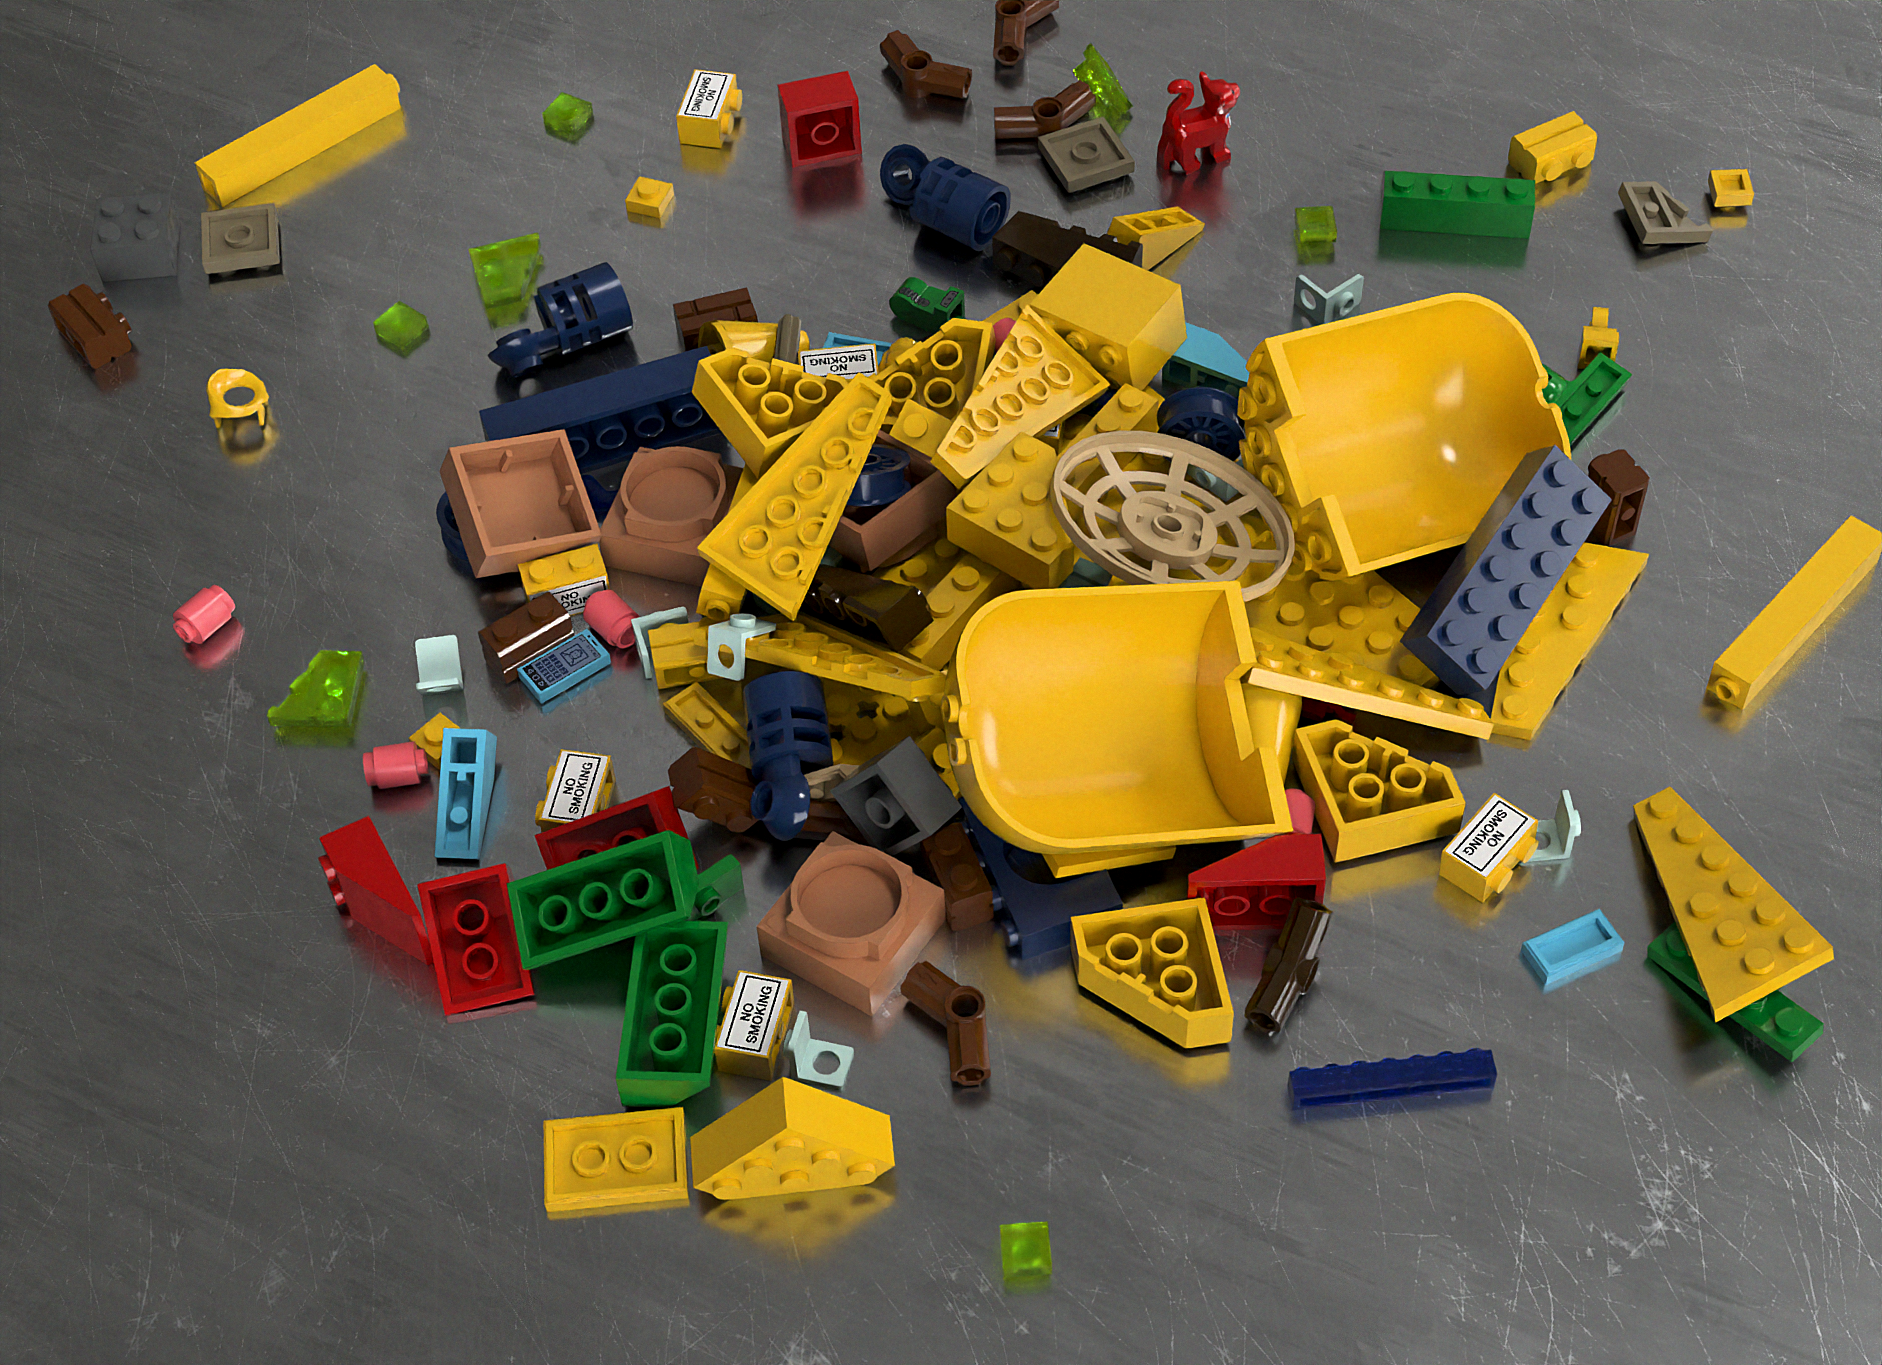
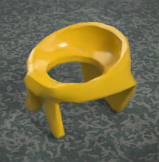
(226, 379)

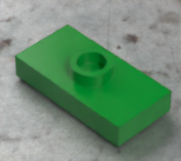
(716, 886)

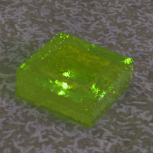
(567, 113)
(1315, 225)
(401, 324)
(1025, 1249)

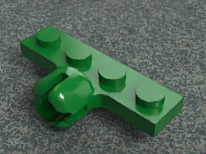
(1587, 394)
(1771, 1018)

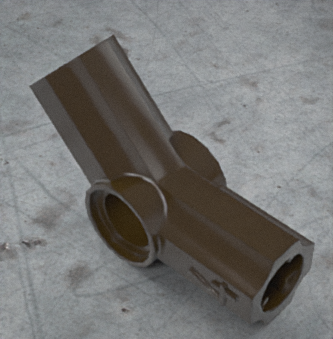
(1289, 965)

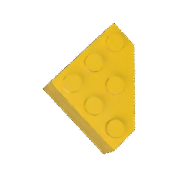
(939, 370)
(761, 403)
(1010, 516)
(1372, 791)
(1157, 968)
(791, 1143)

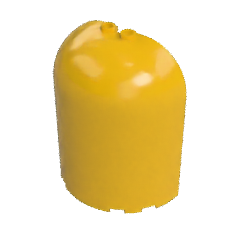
(1394, 428)
(1110, 719)

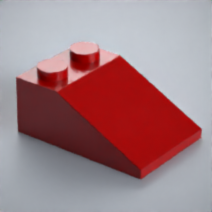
(611, 828)
(1261, 882)
(372, 888)
(474, 939)

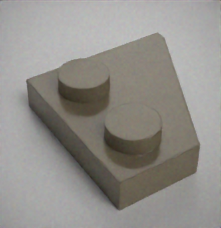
(1659, 216)

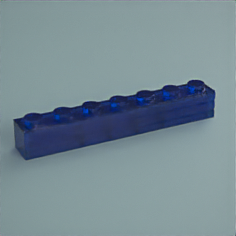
(1392, 1079)

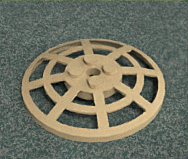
(1147, 513)

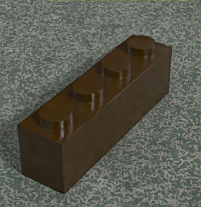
(1039, 247)
(867, 606)

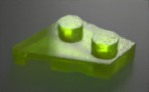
(505, 269)
(323, 693)

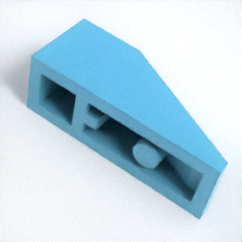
(1206, 362)
(464, 792)

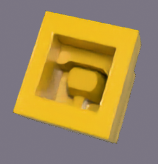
(1597, 338)

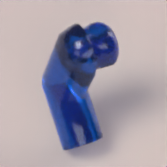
(599, 498)

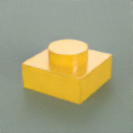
(1730, 187)
(649, 197)
(431, 738)

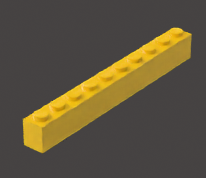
(978, 582)

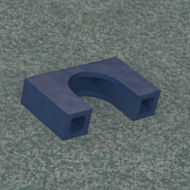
(1034, 913)

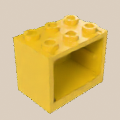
(1114, 315)

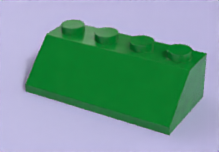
(1457, 204)
(603, 898)
(671, 1013)

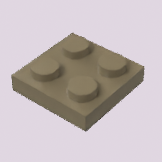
(1086, 154)
(240, 238)

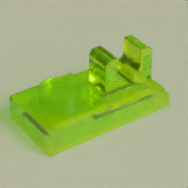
(1100, 78)

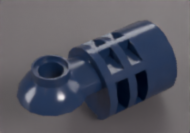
(946, 195)
(573, 315)
(785, 741)

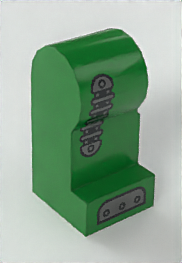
(927, 305)

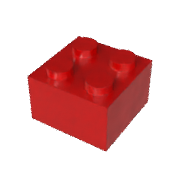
(820, 119)

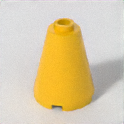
(753, 337)
(1272, 720)

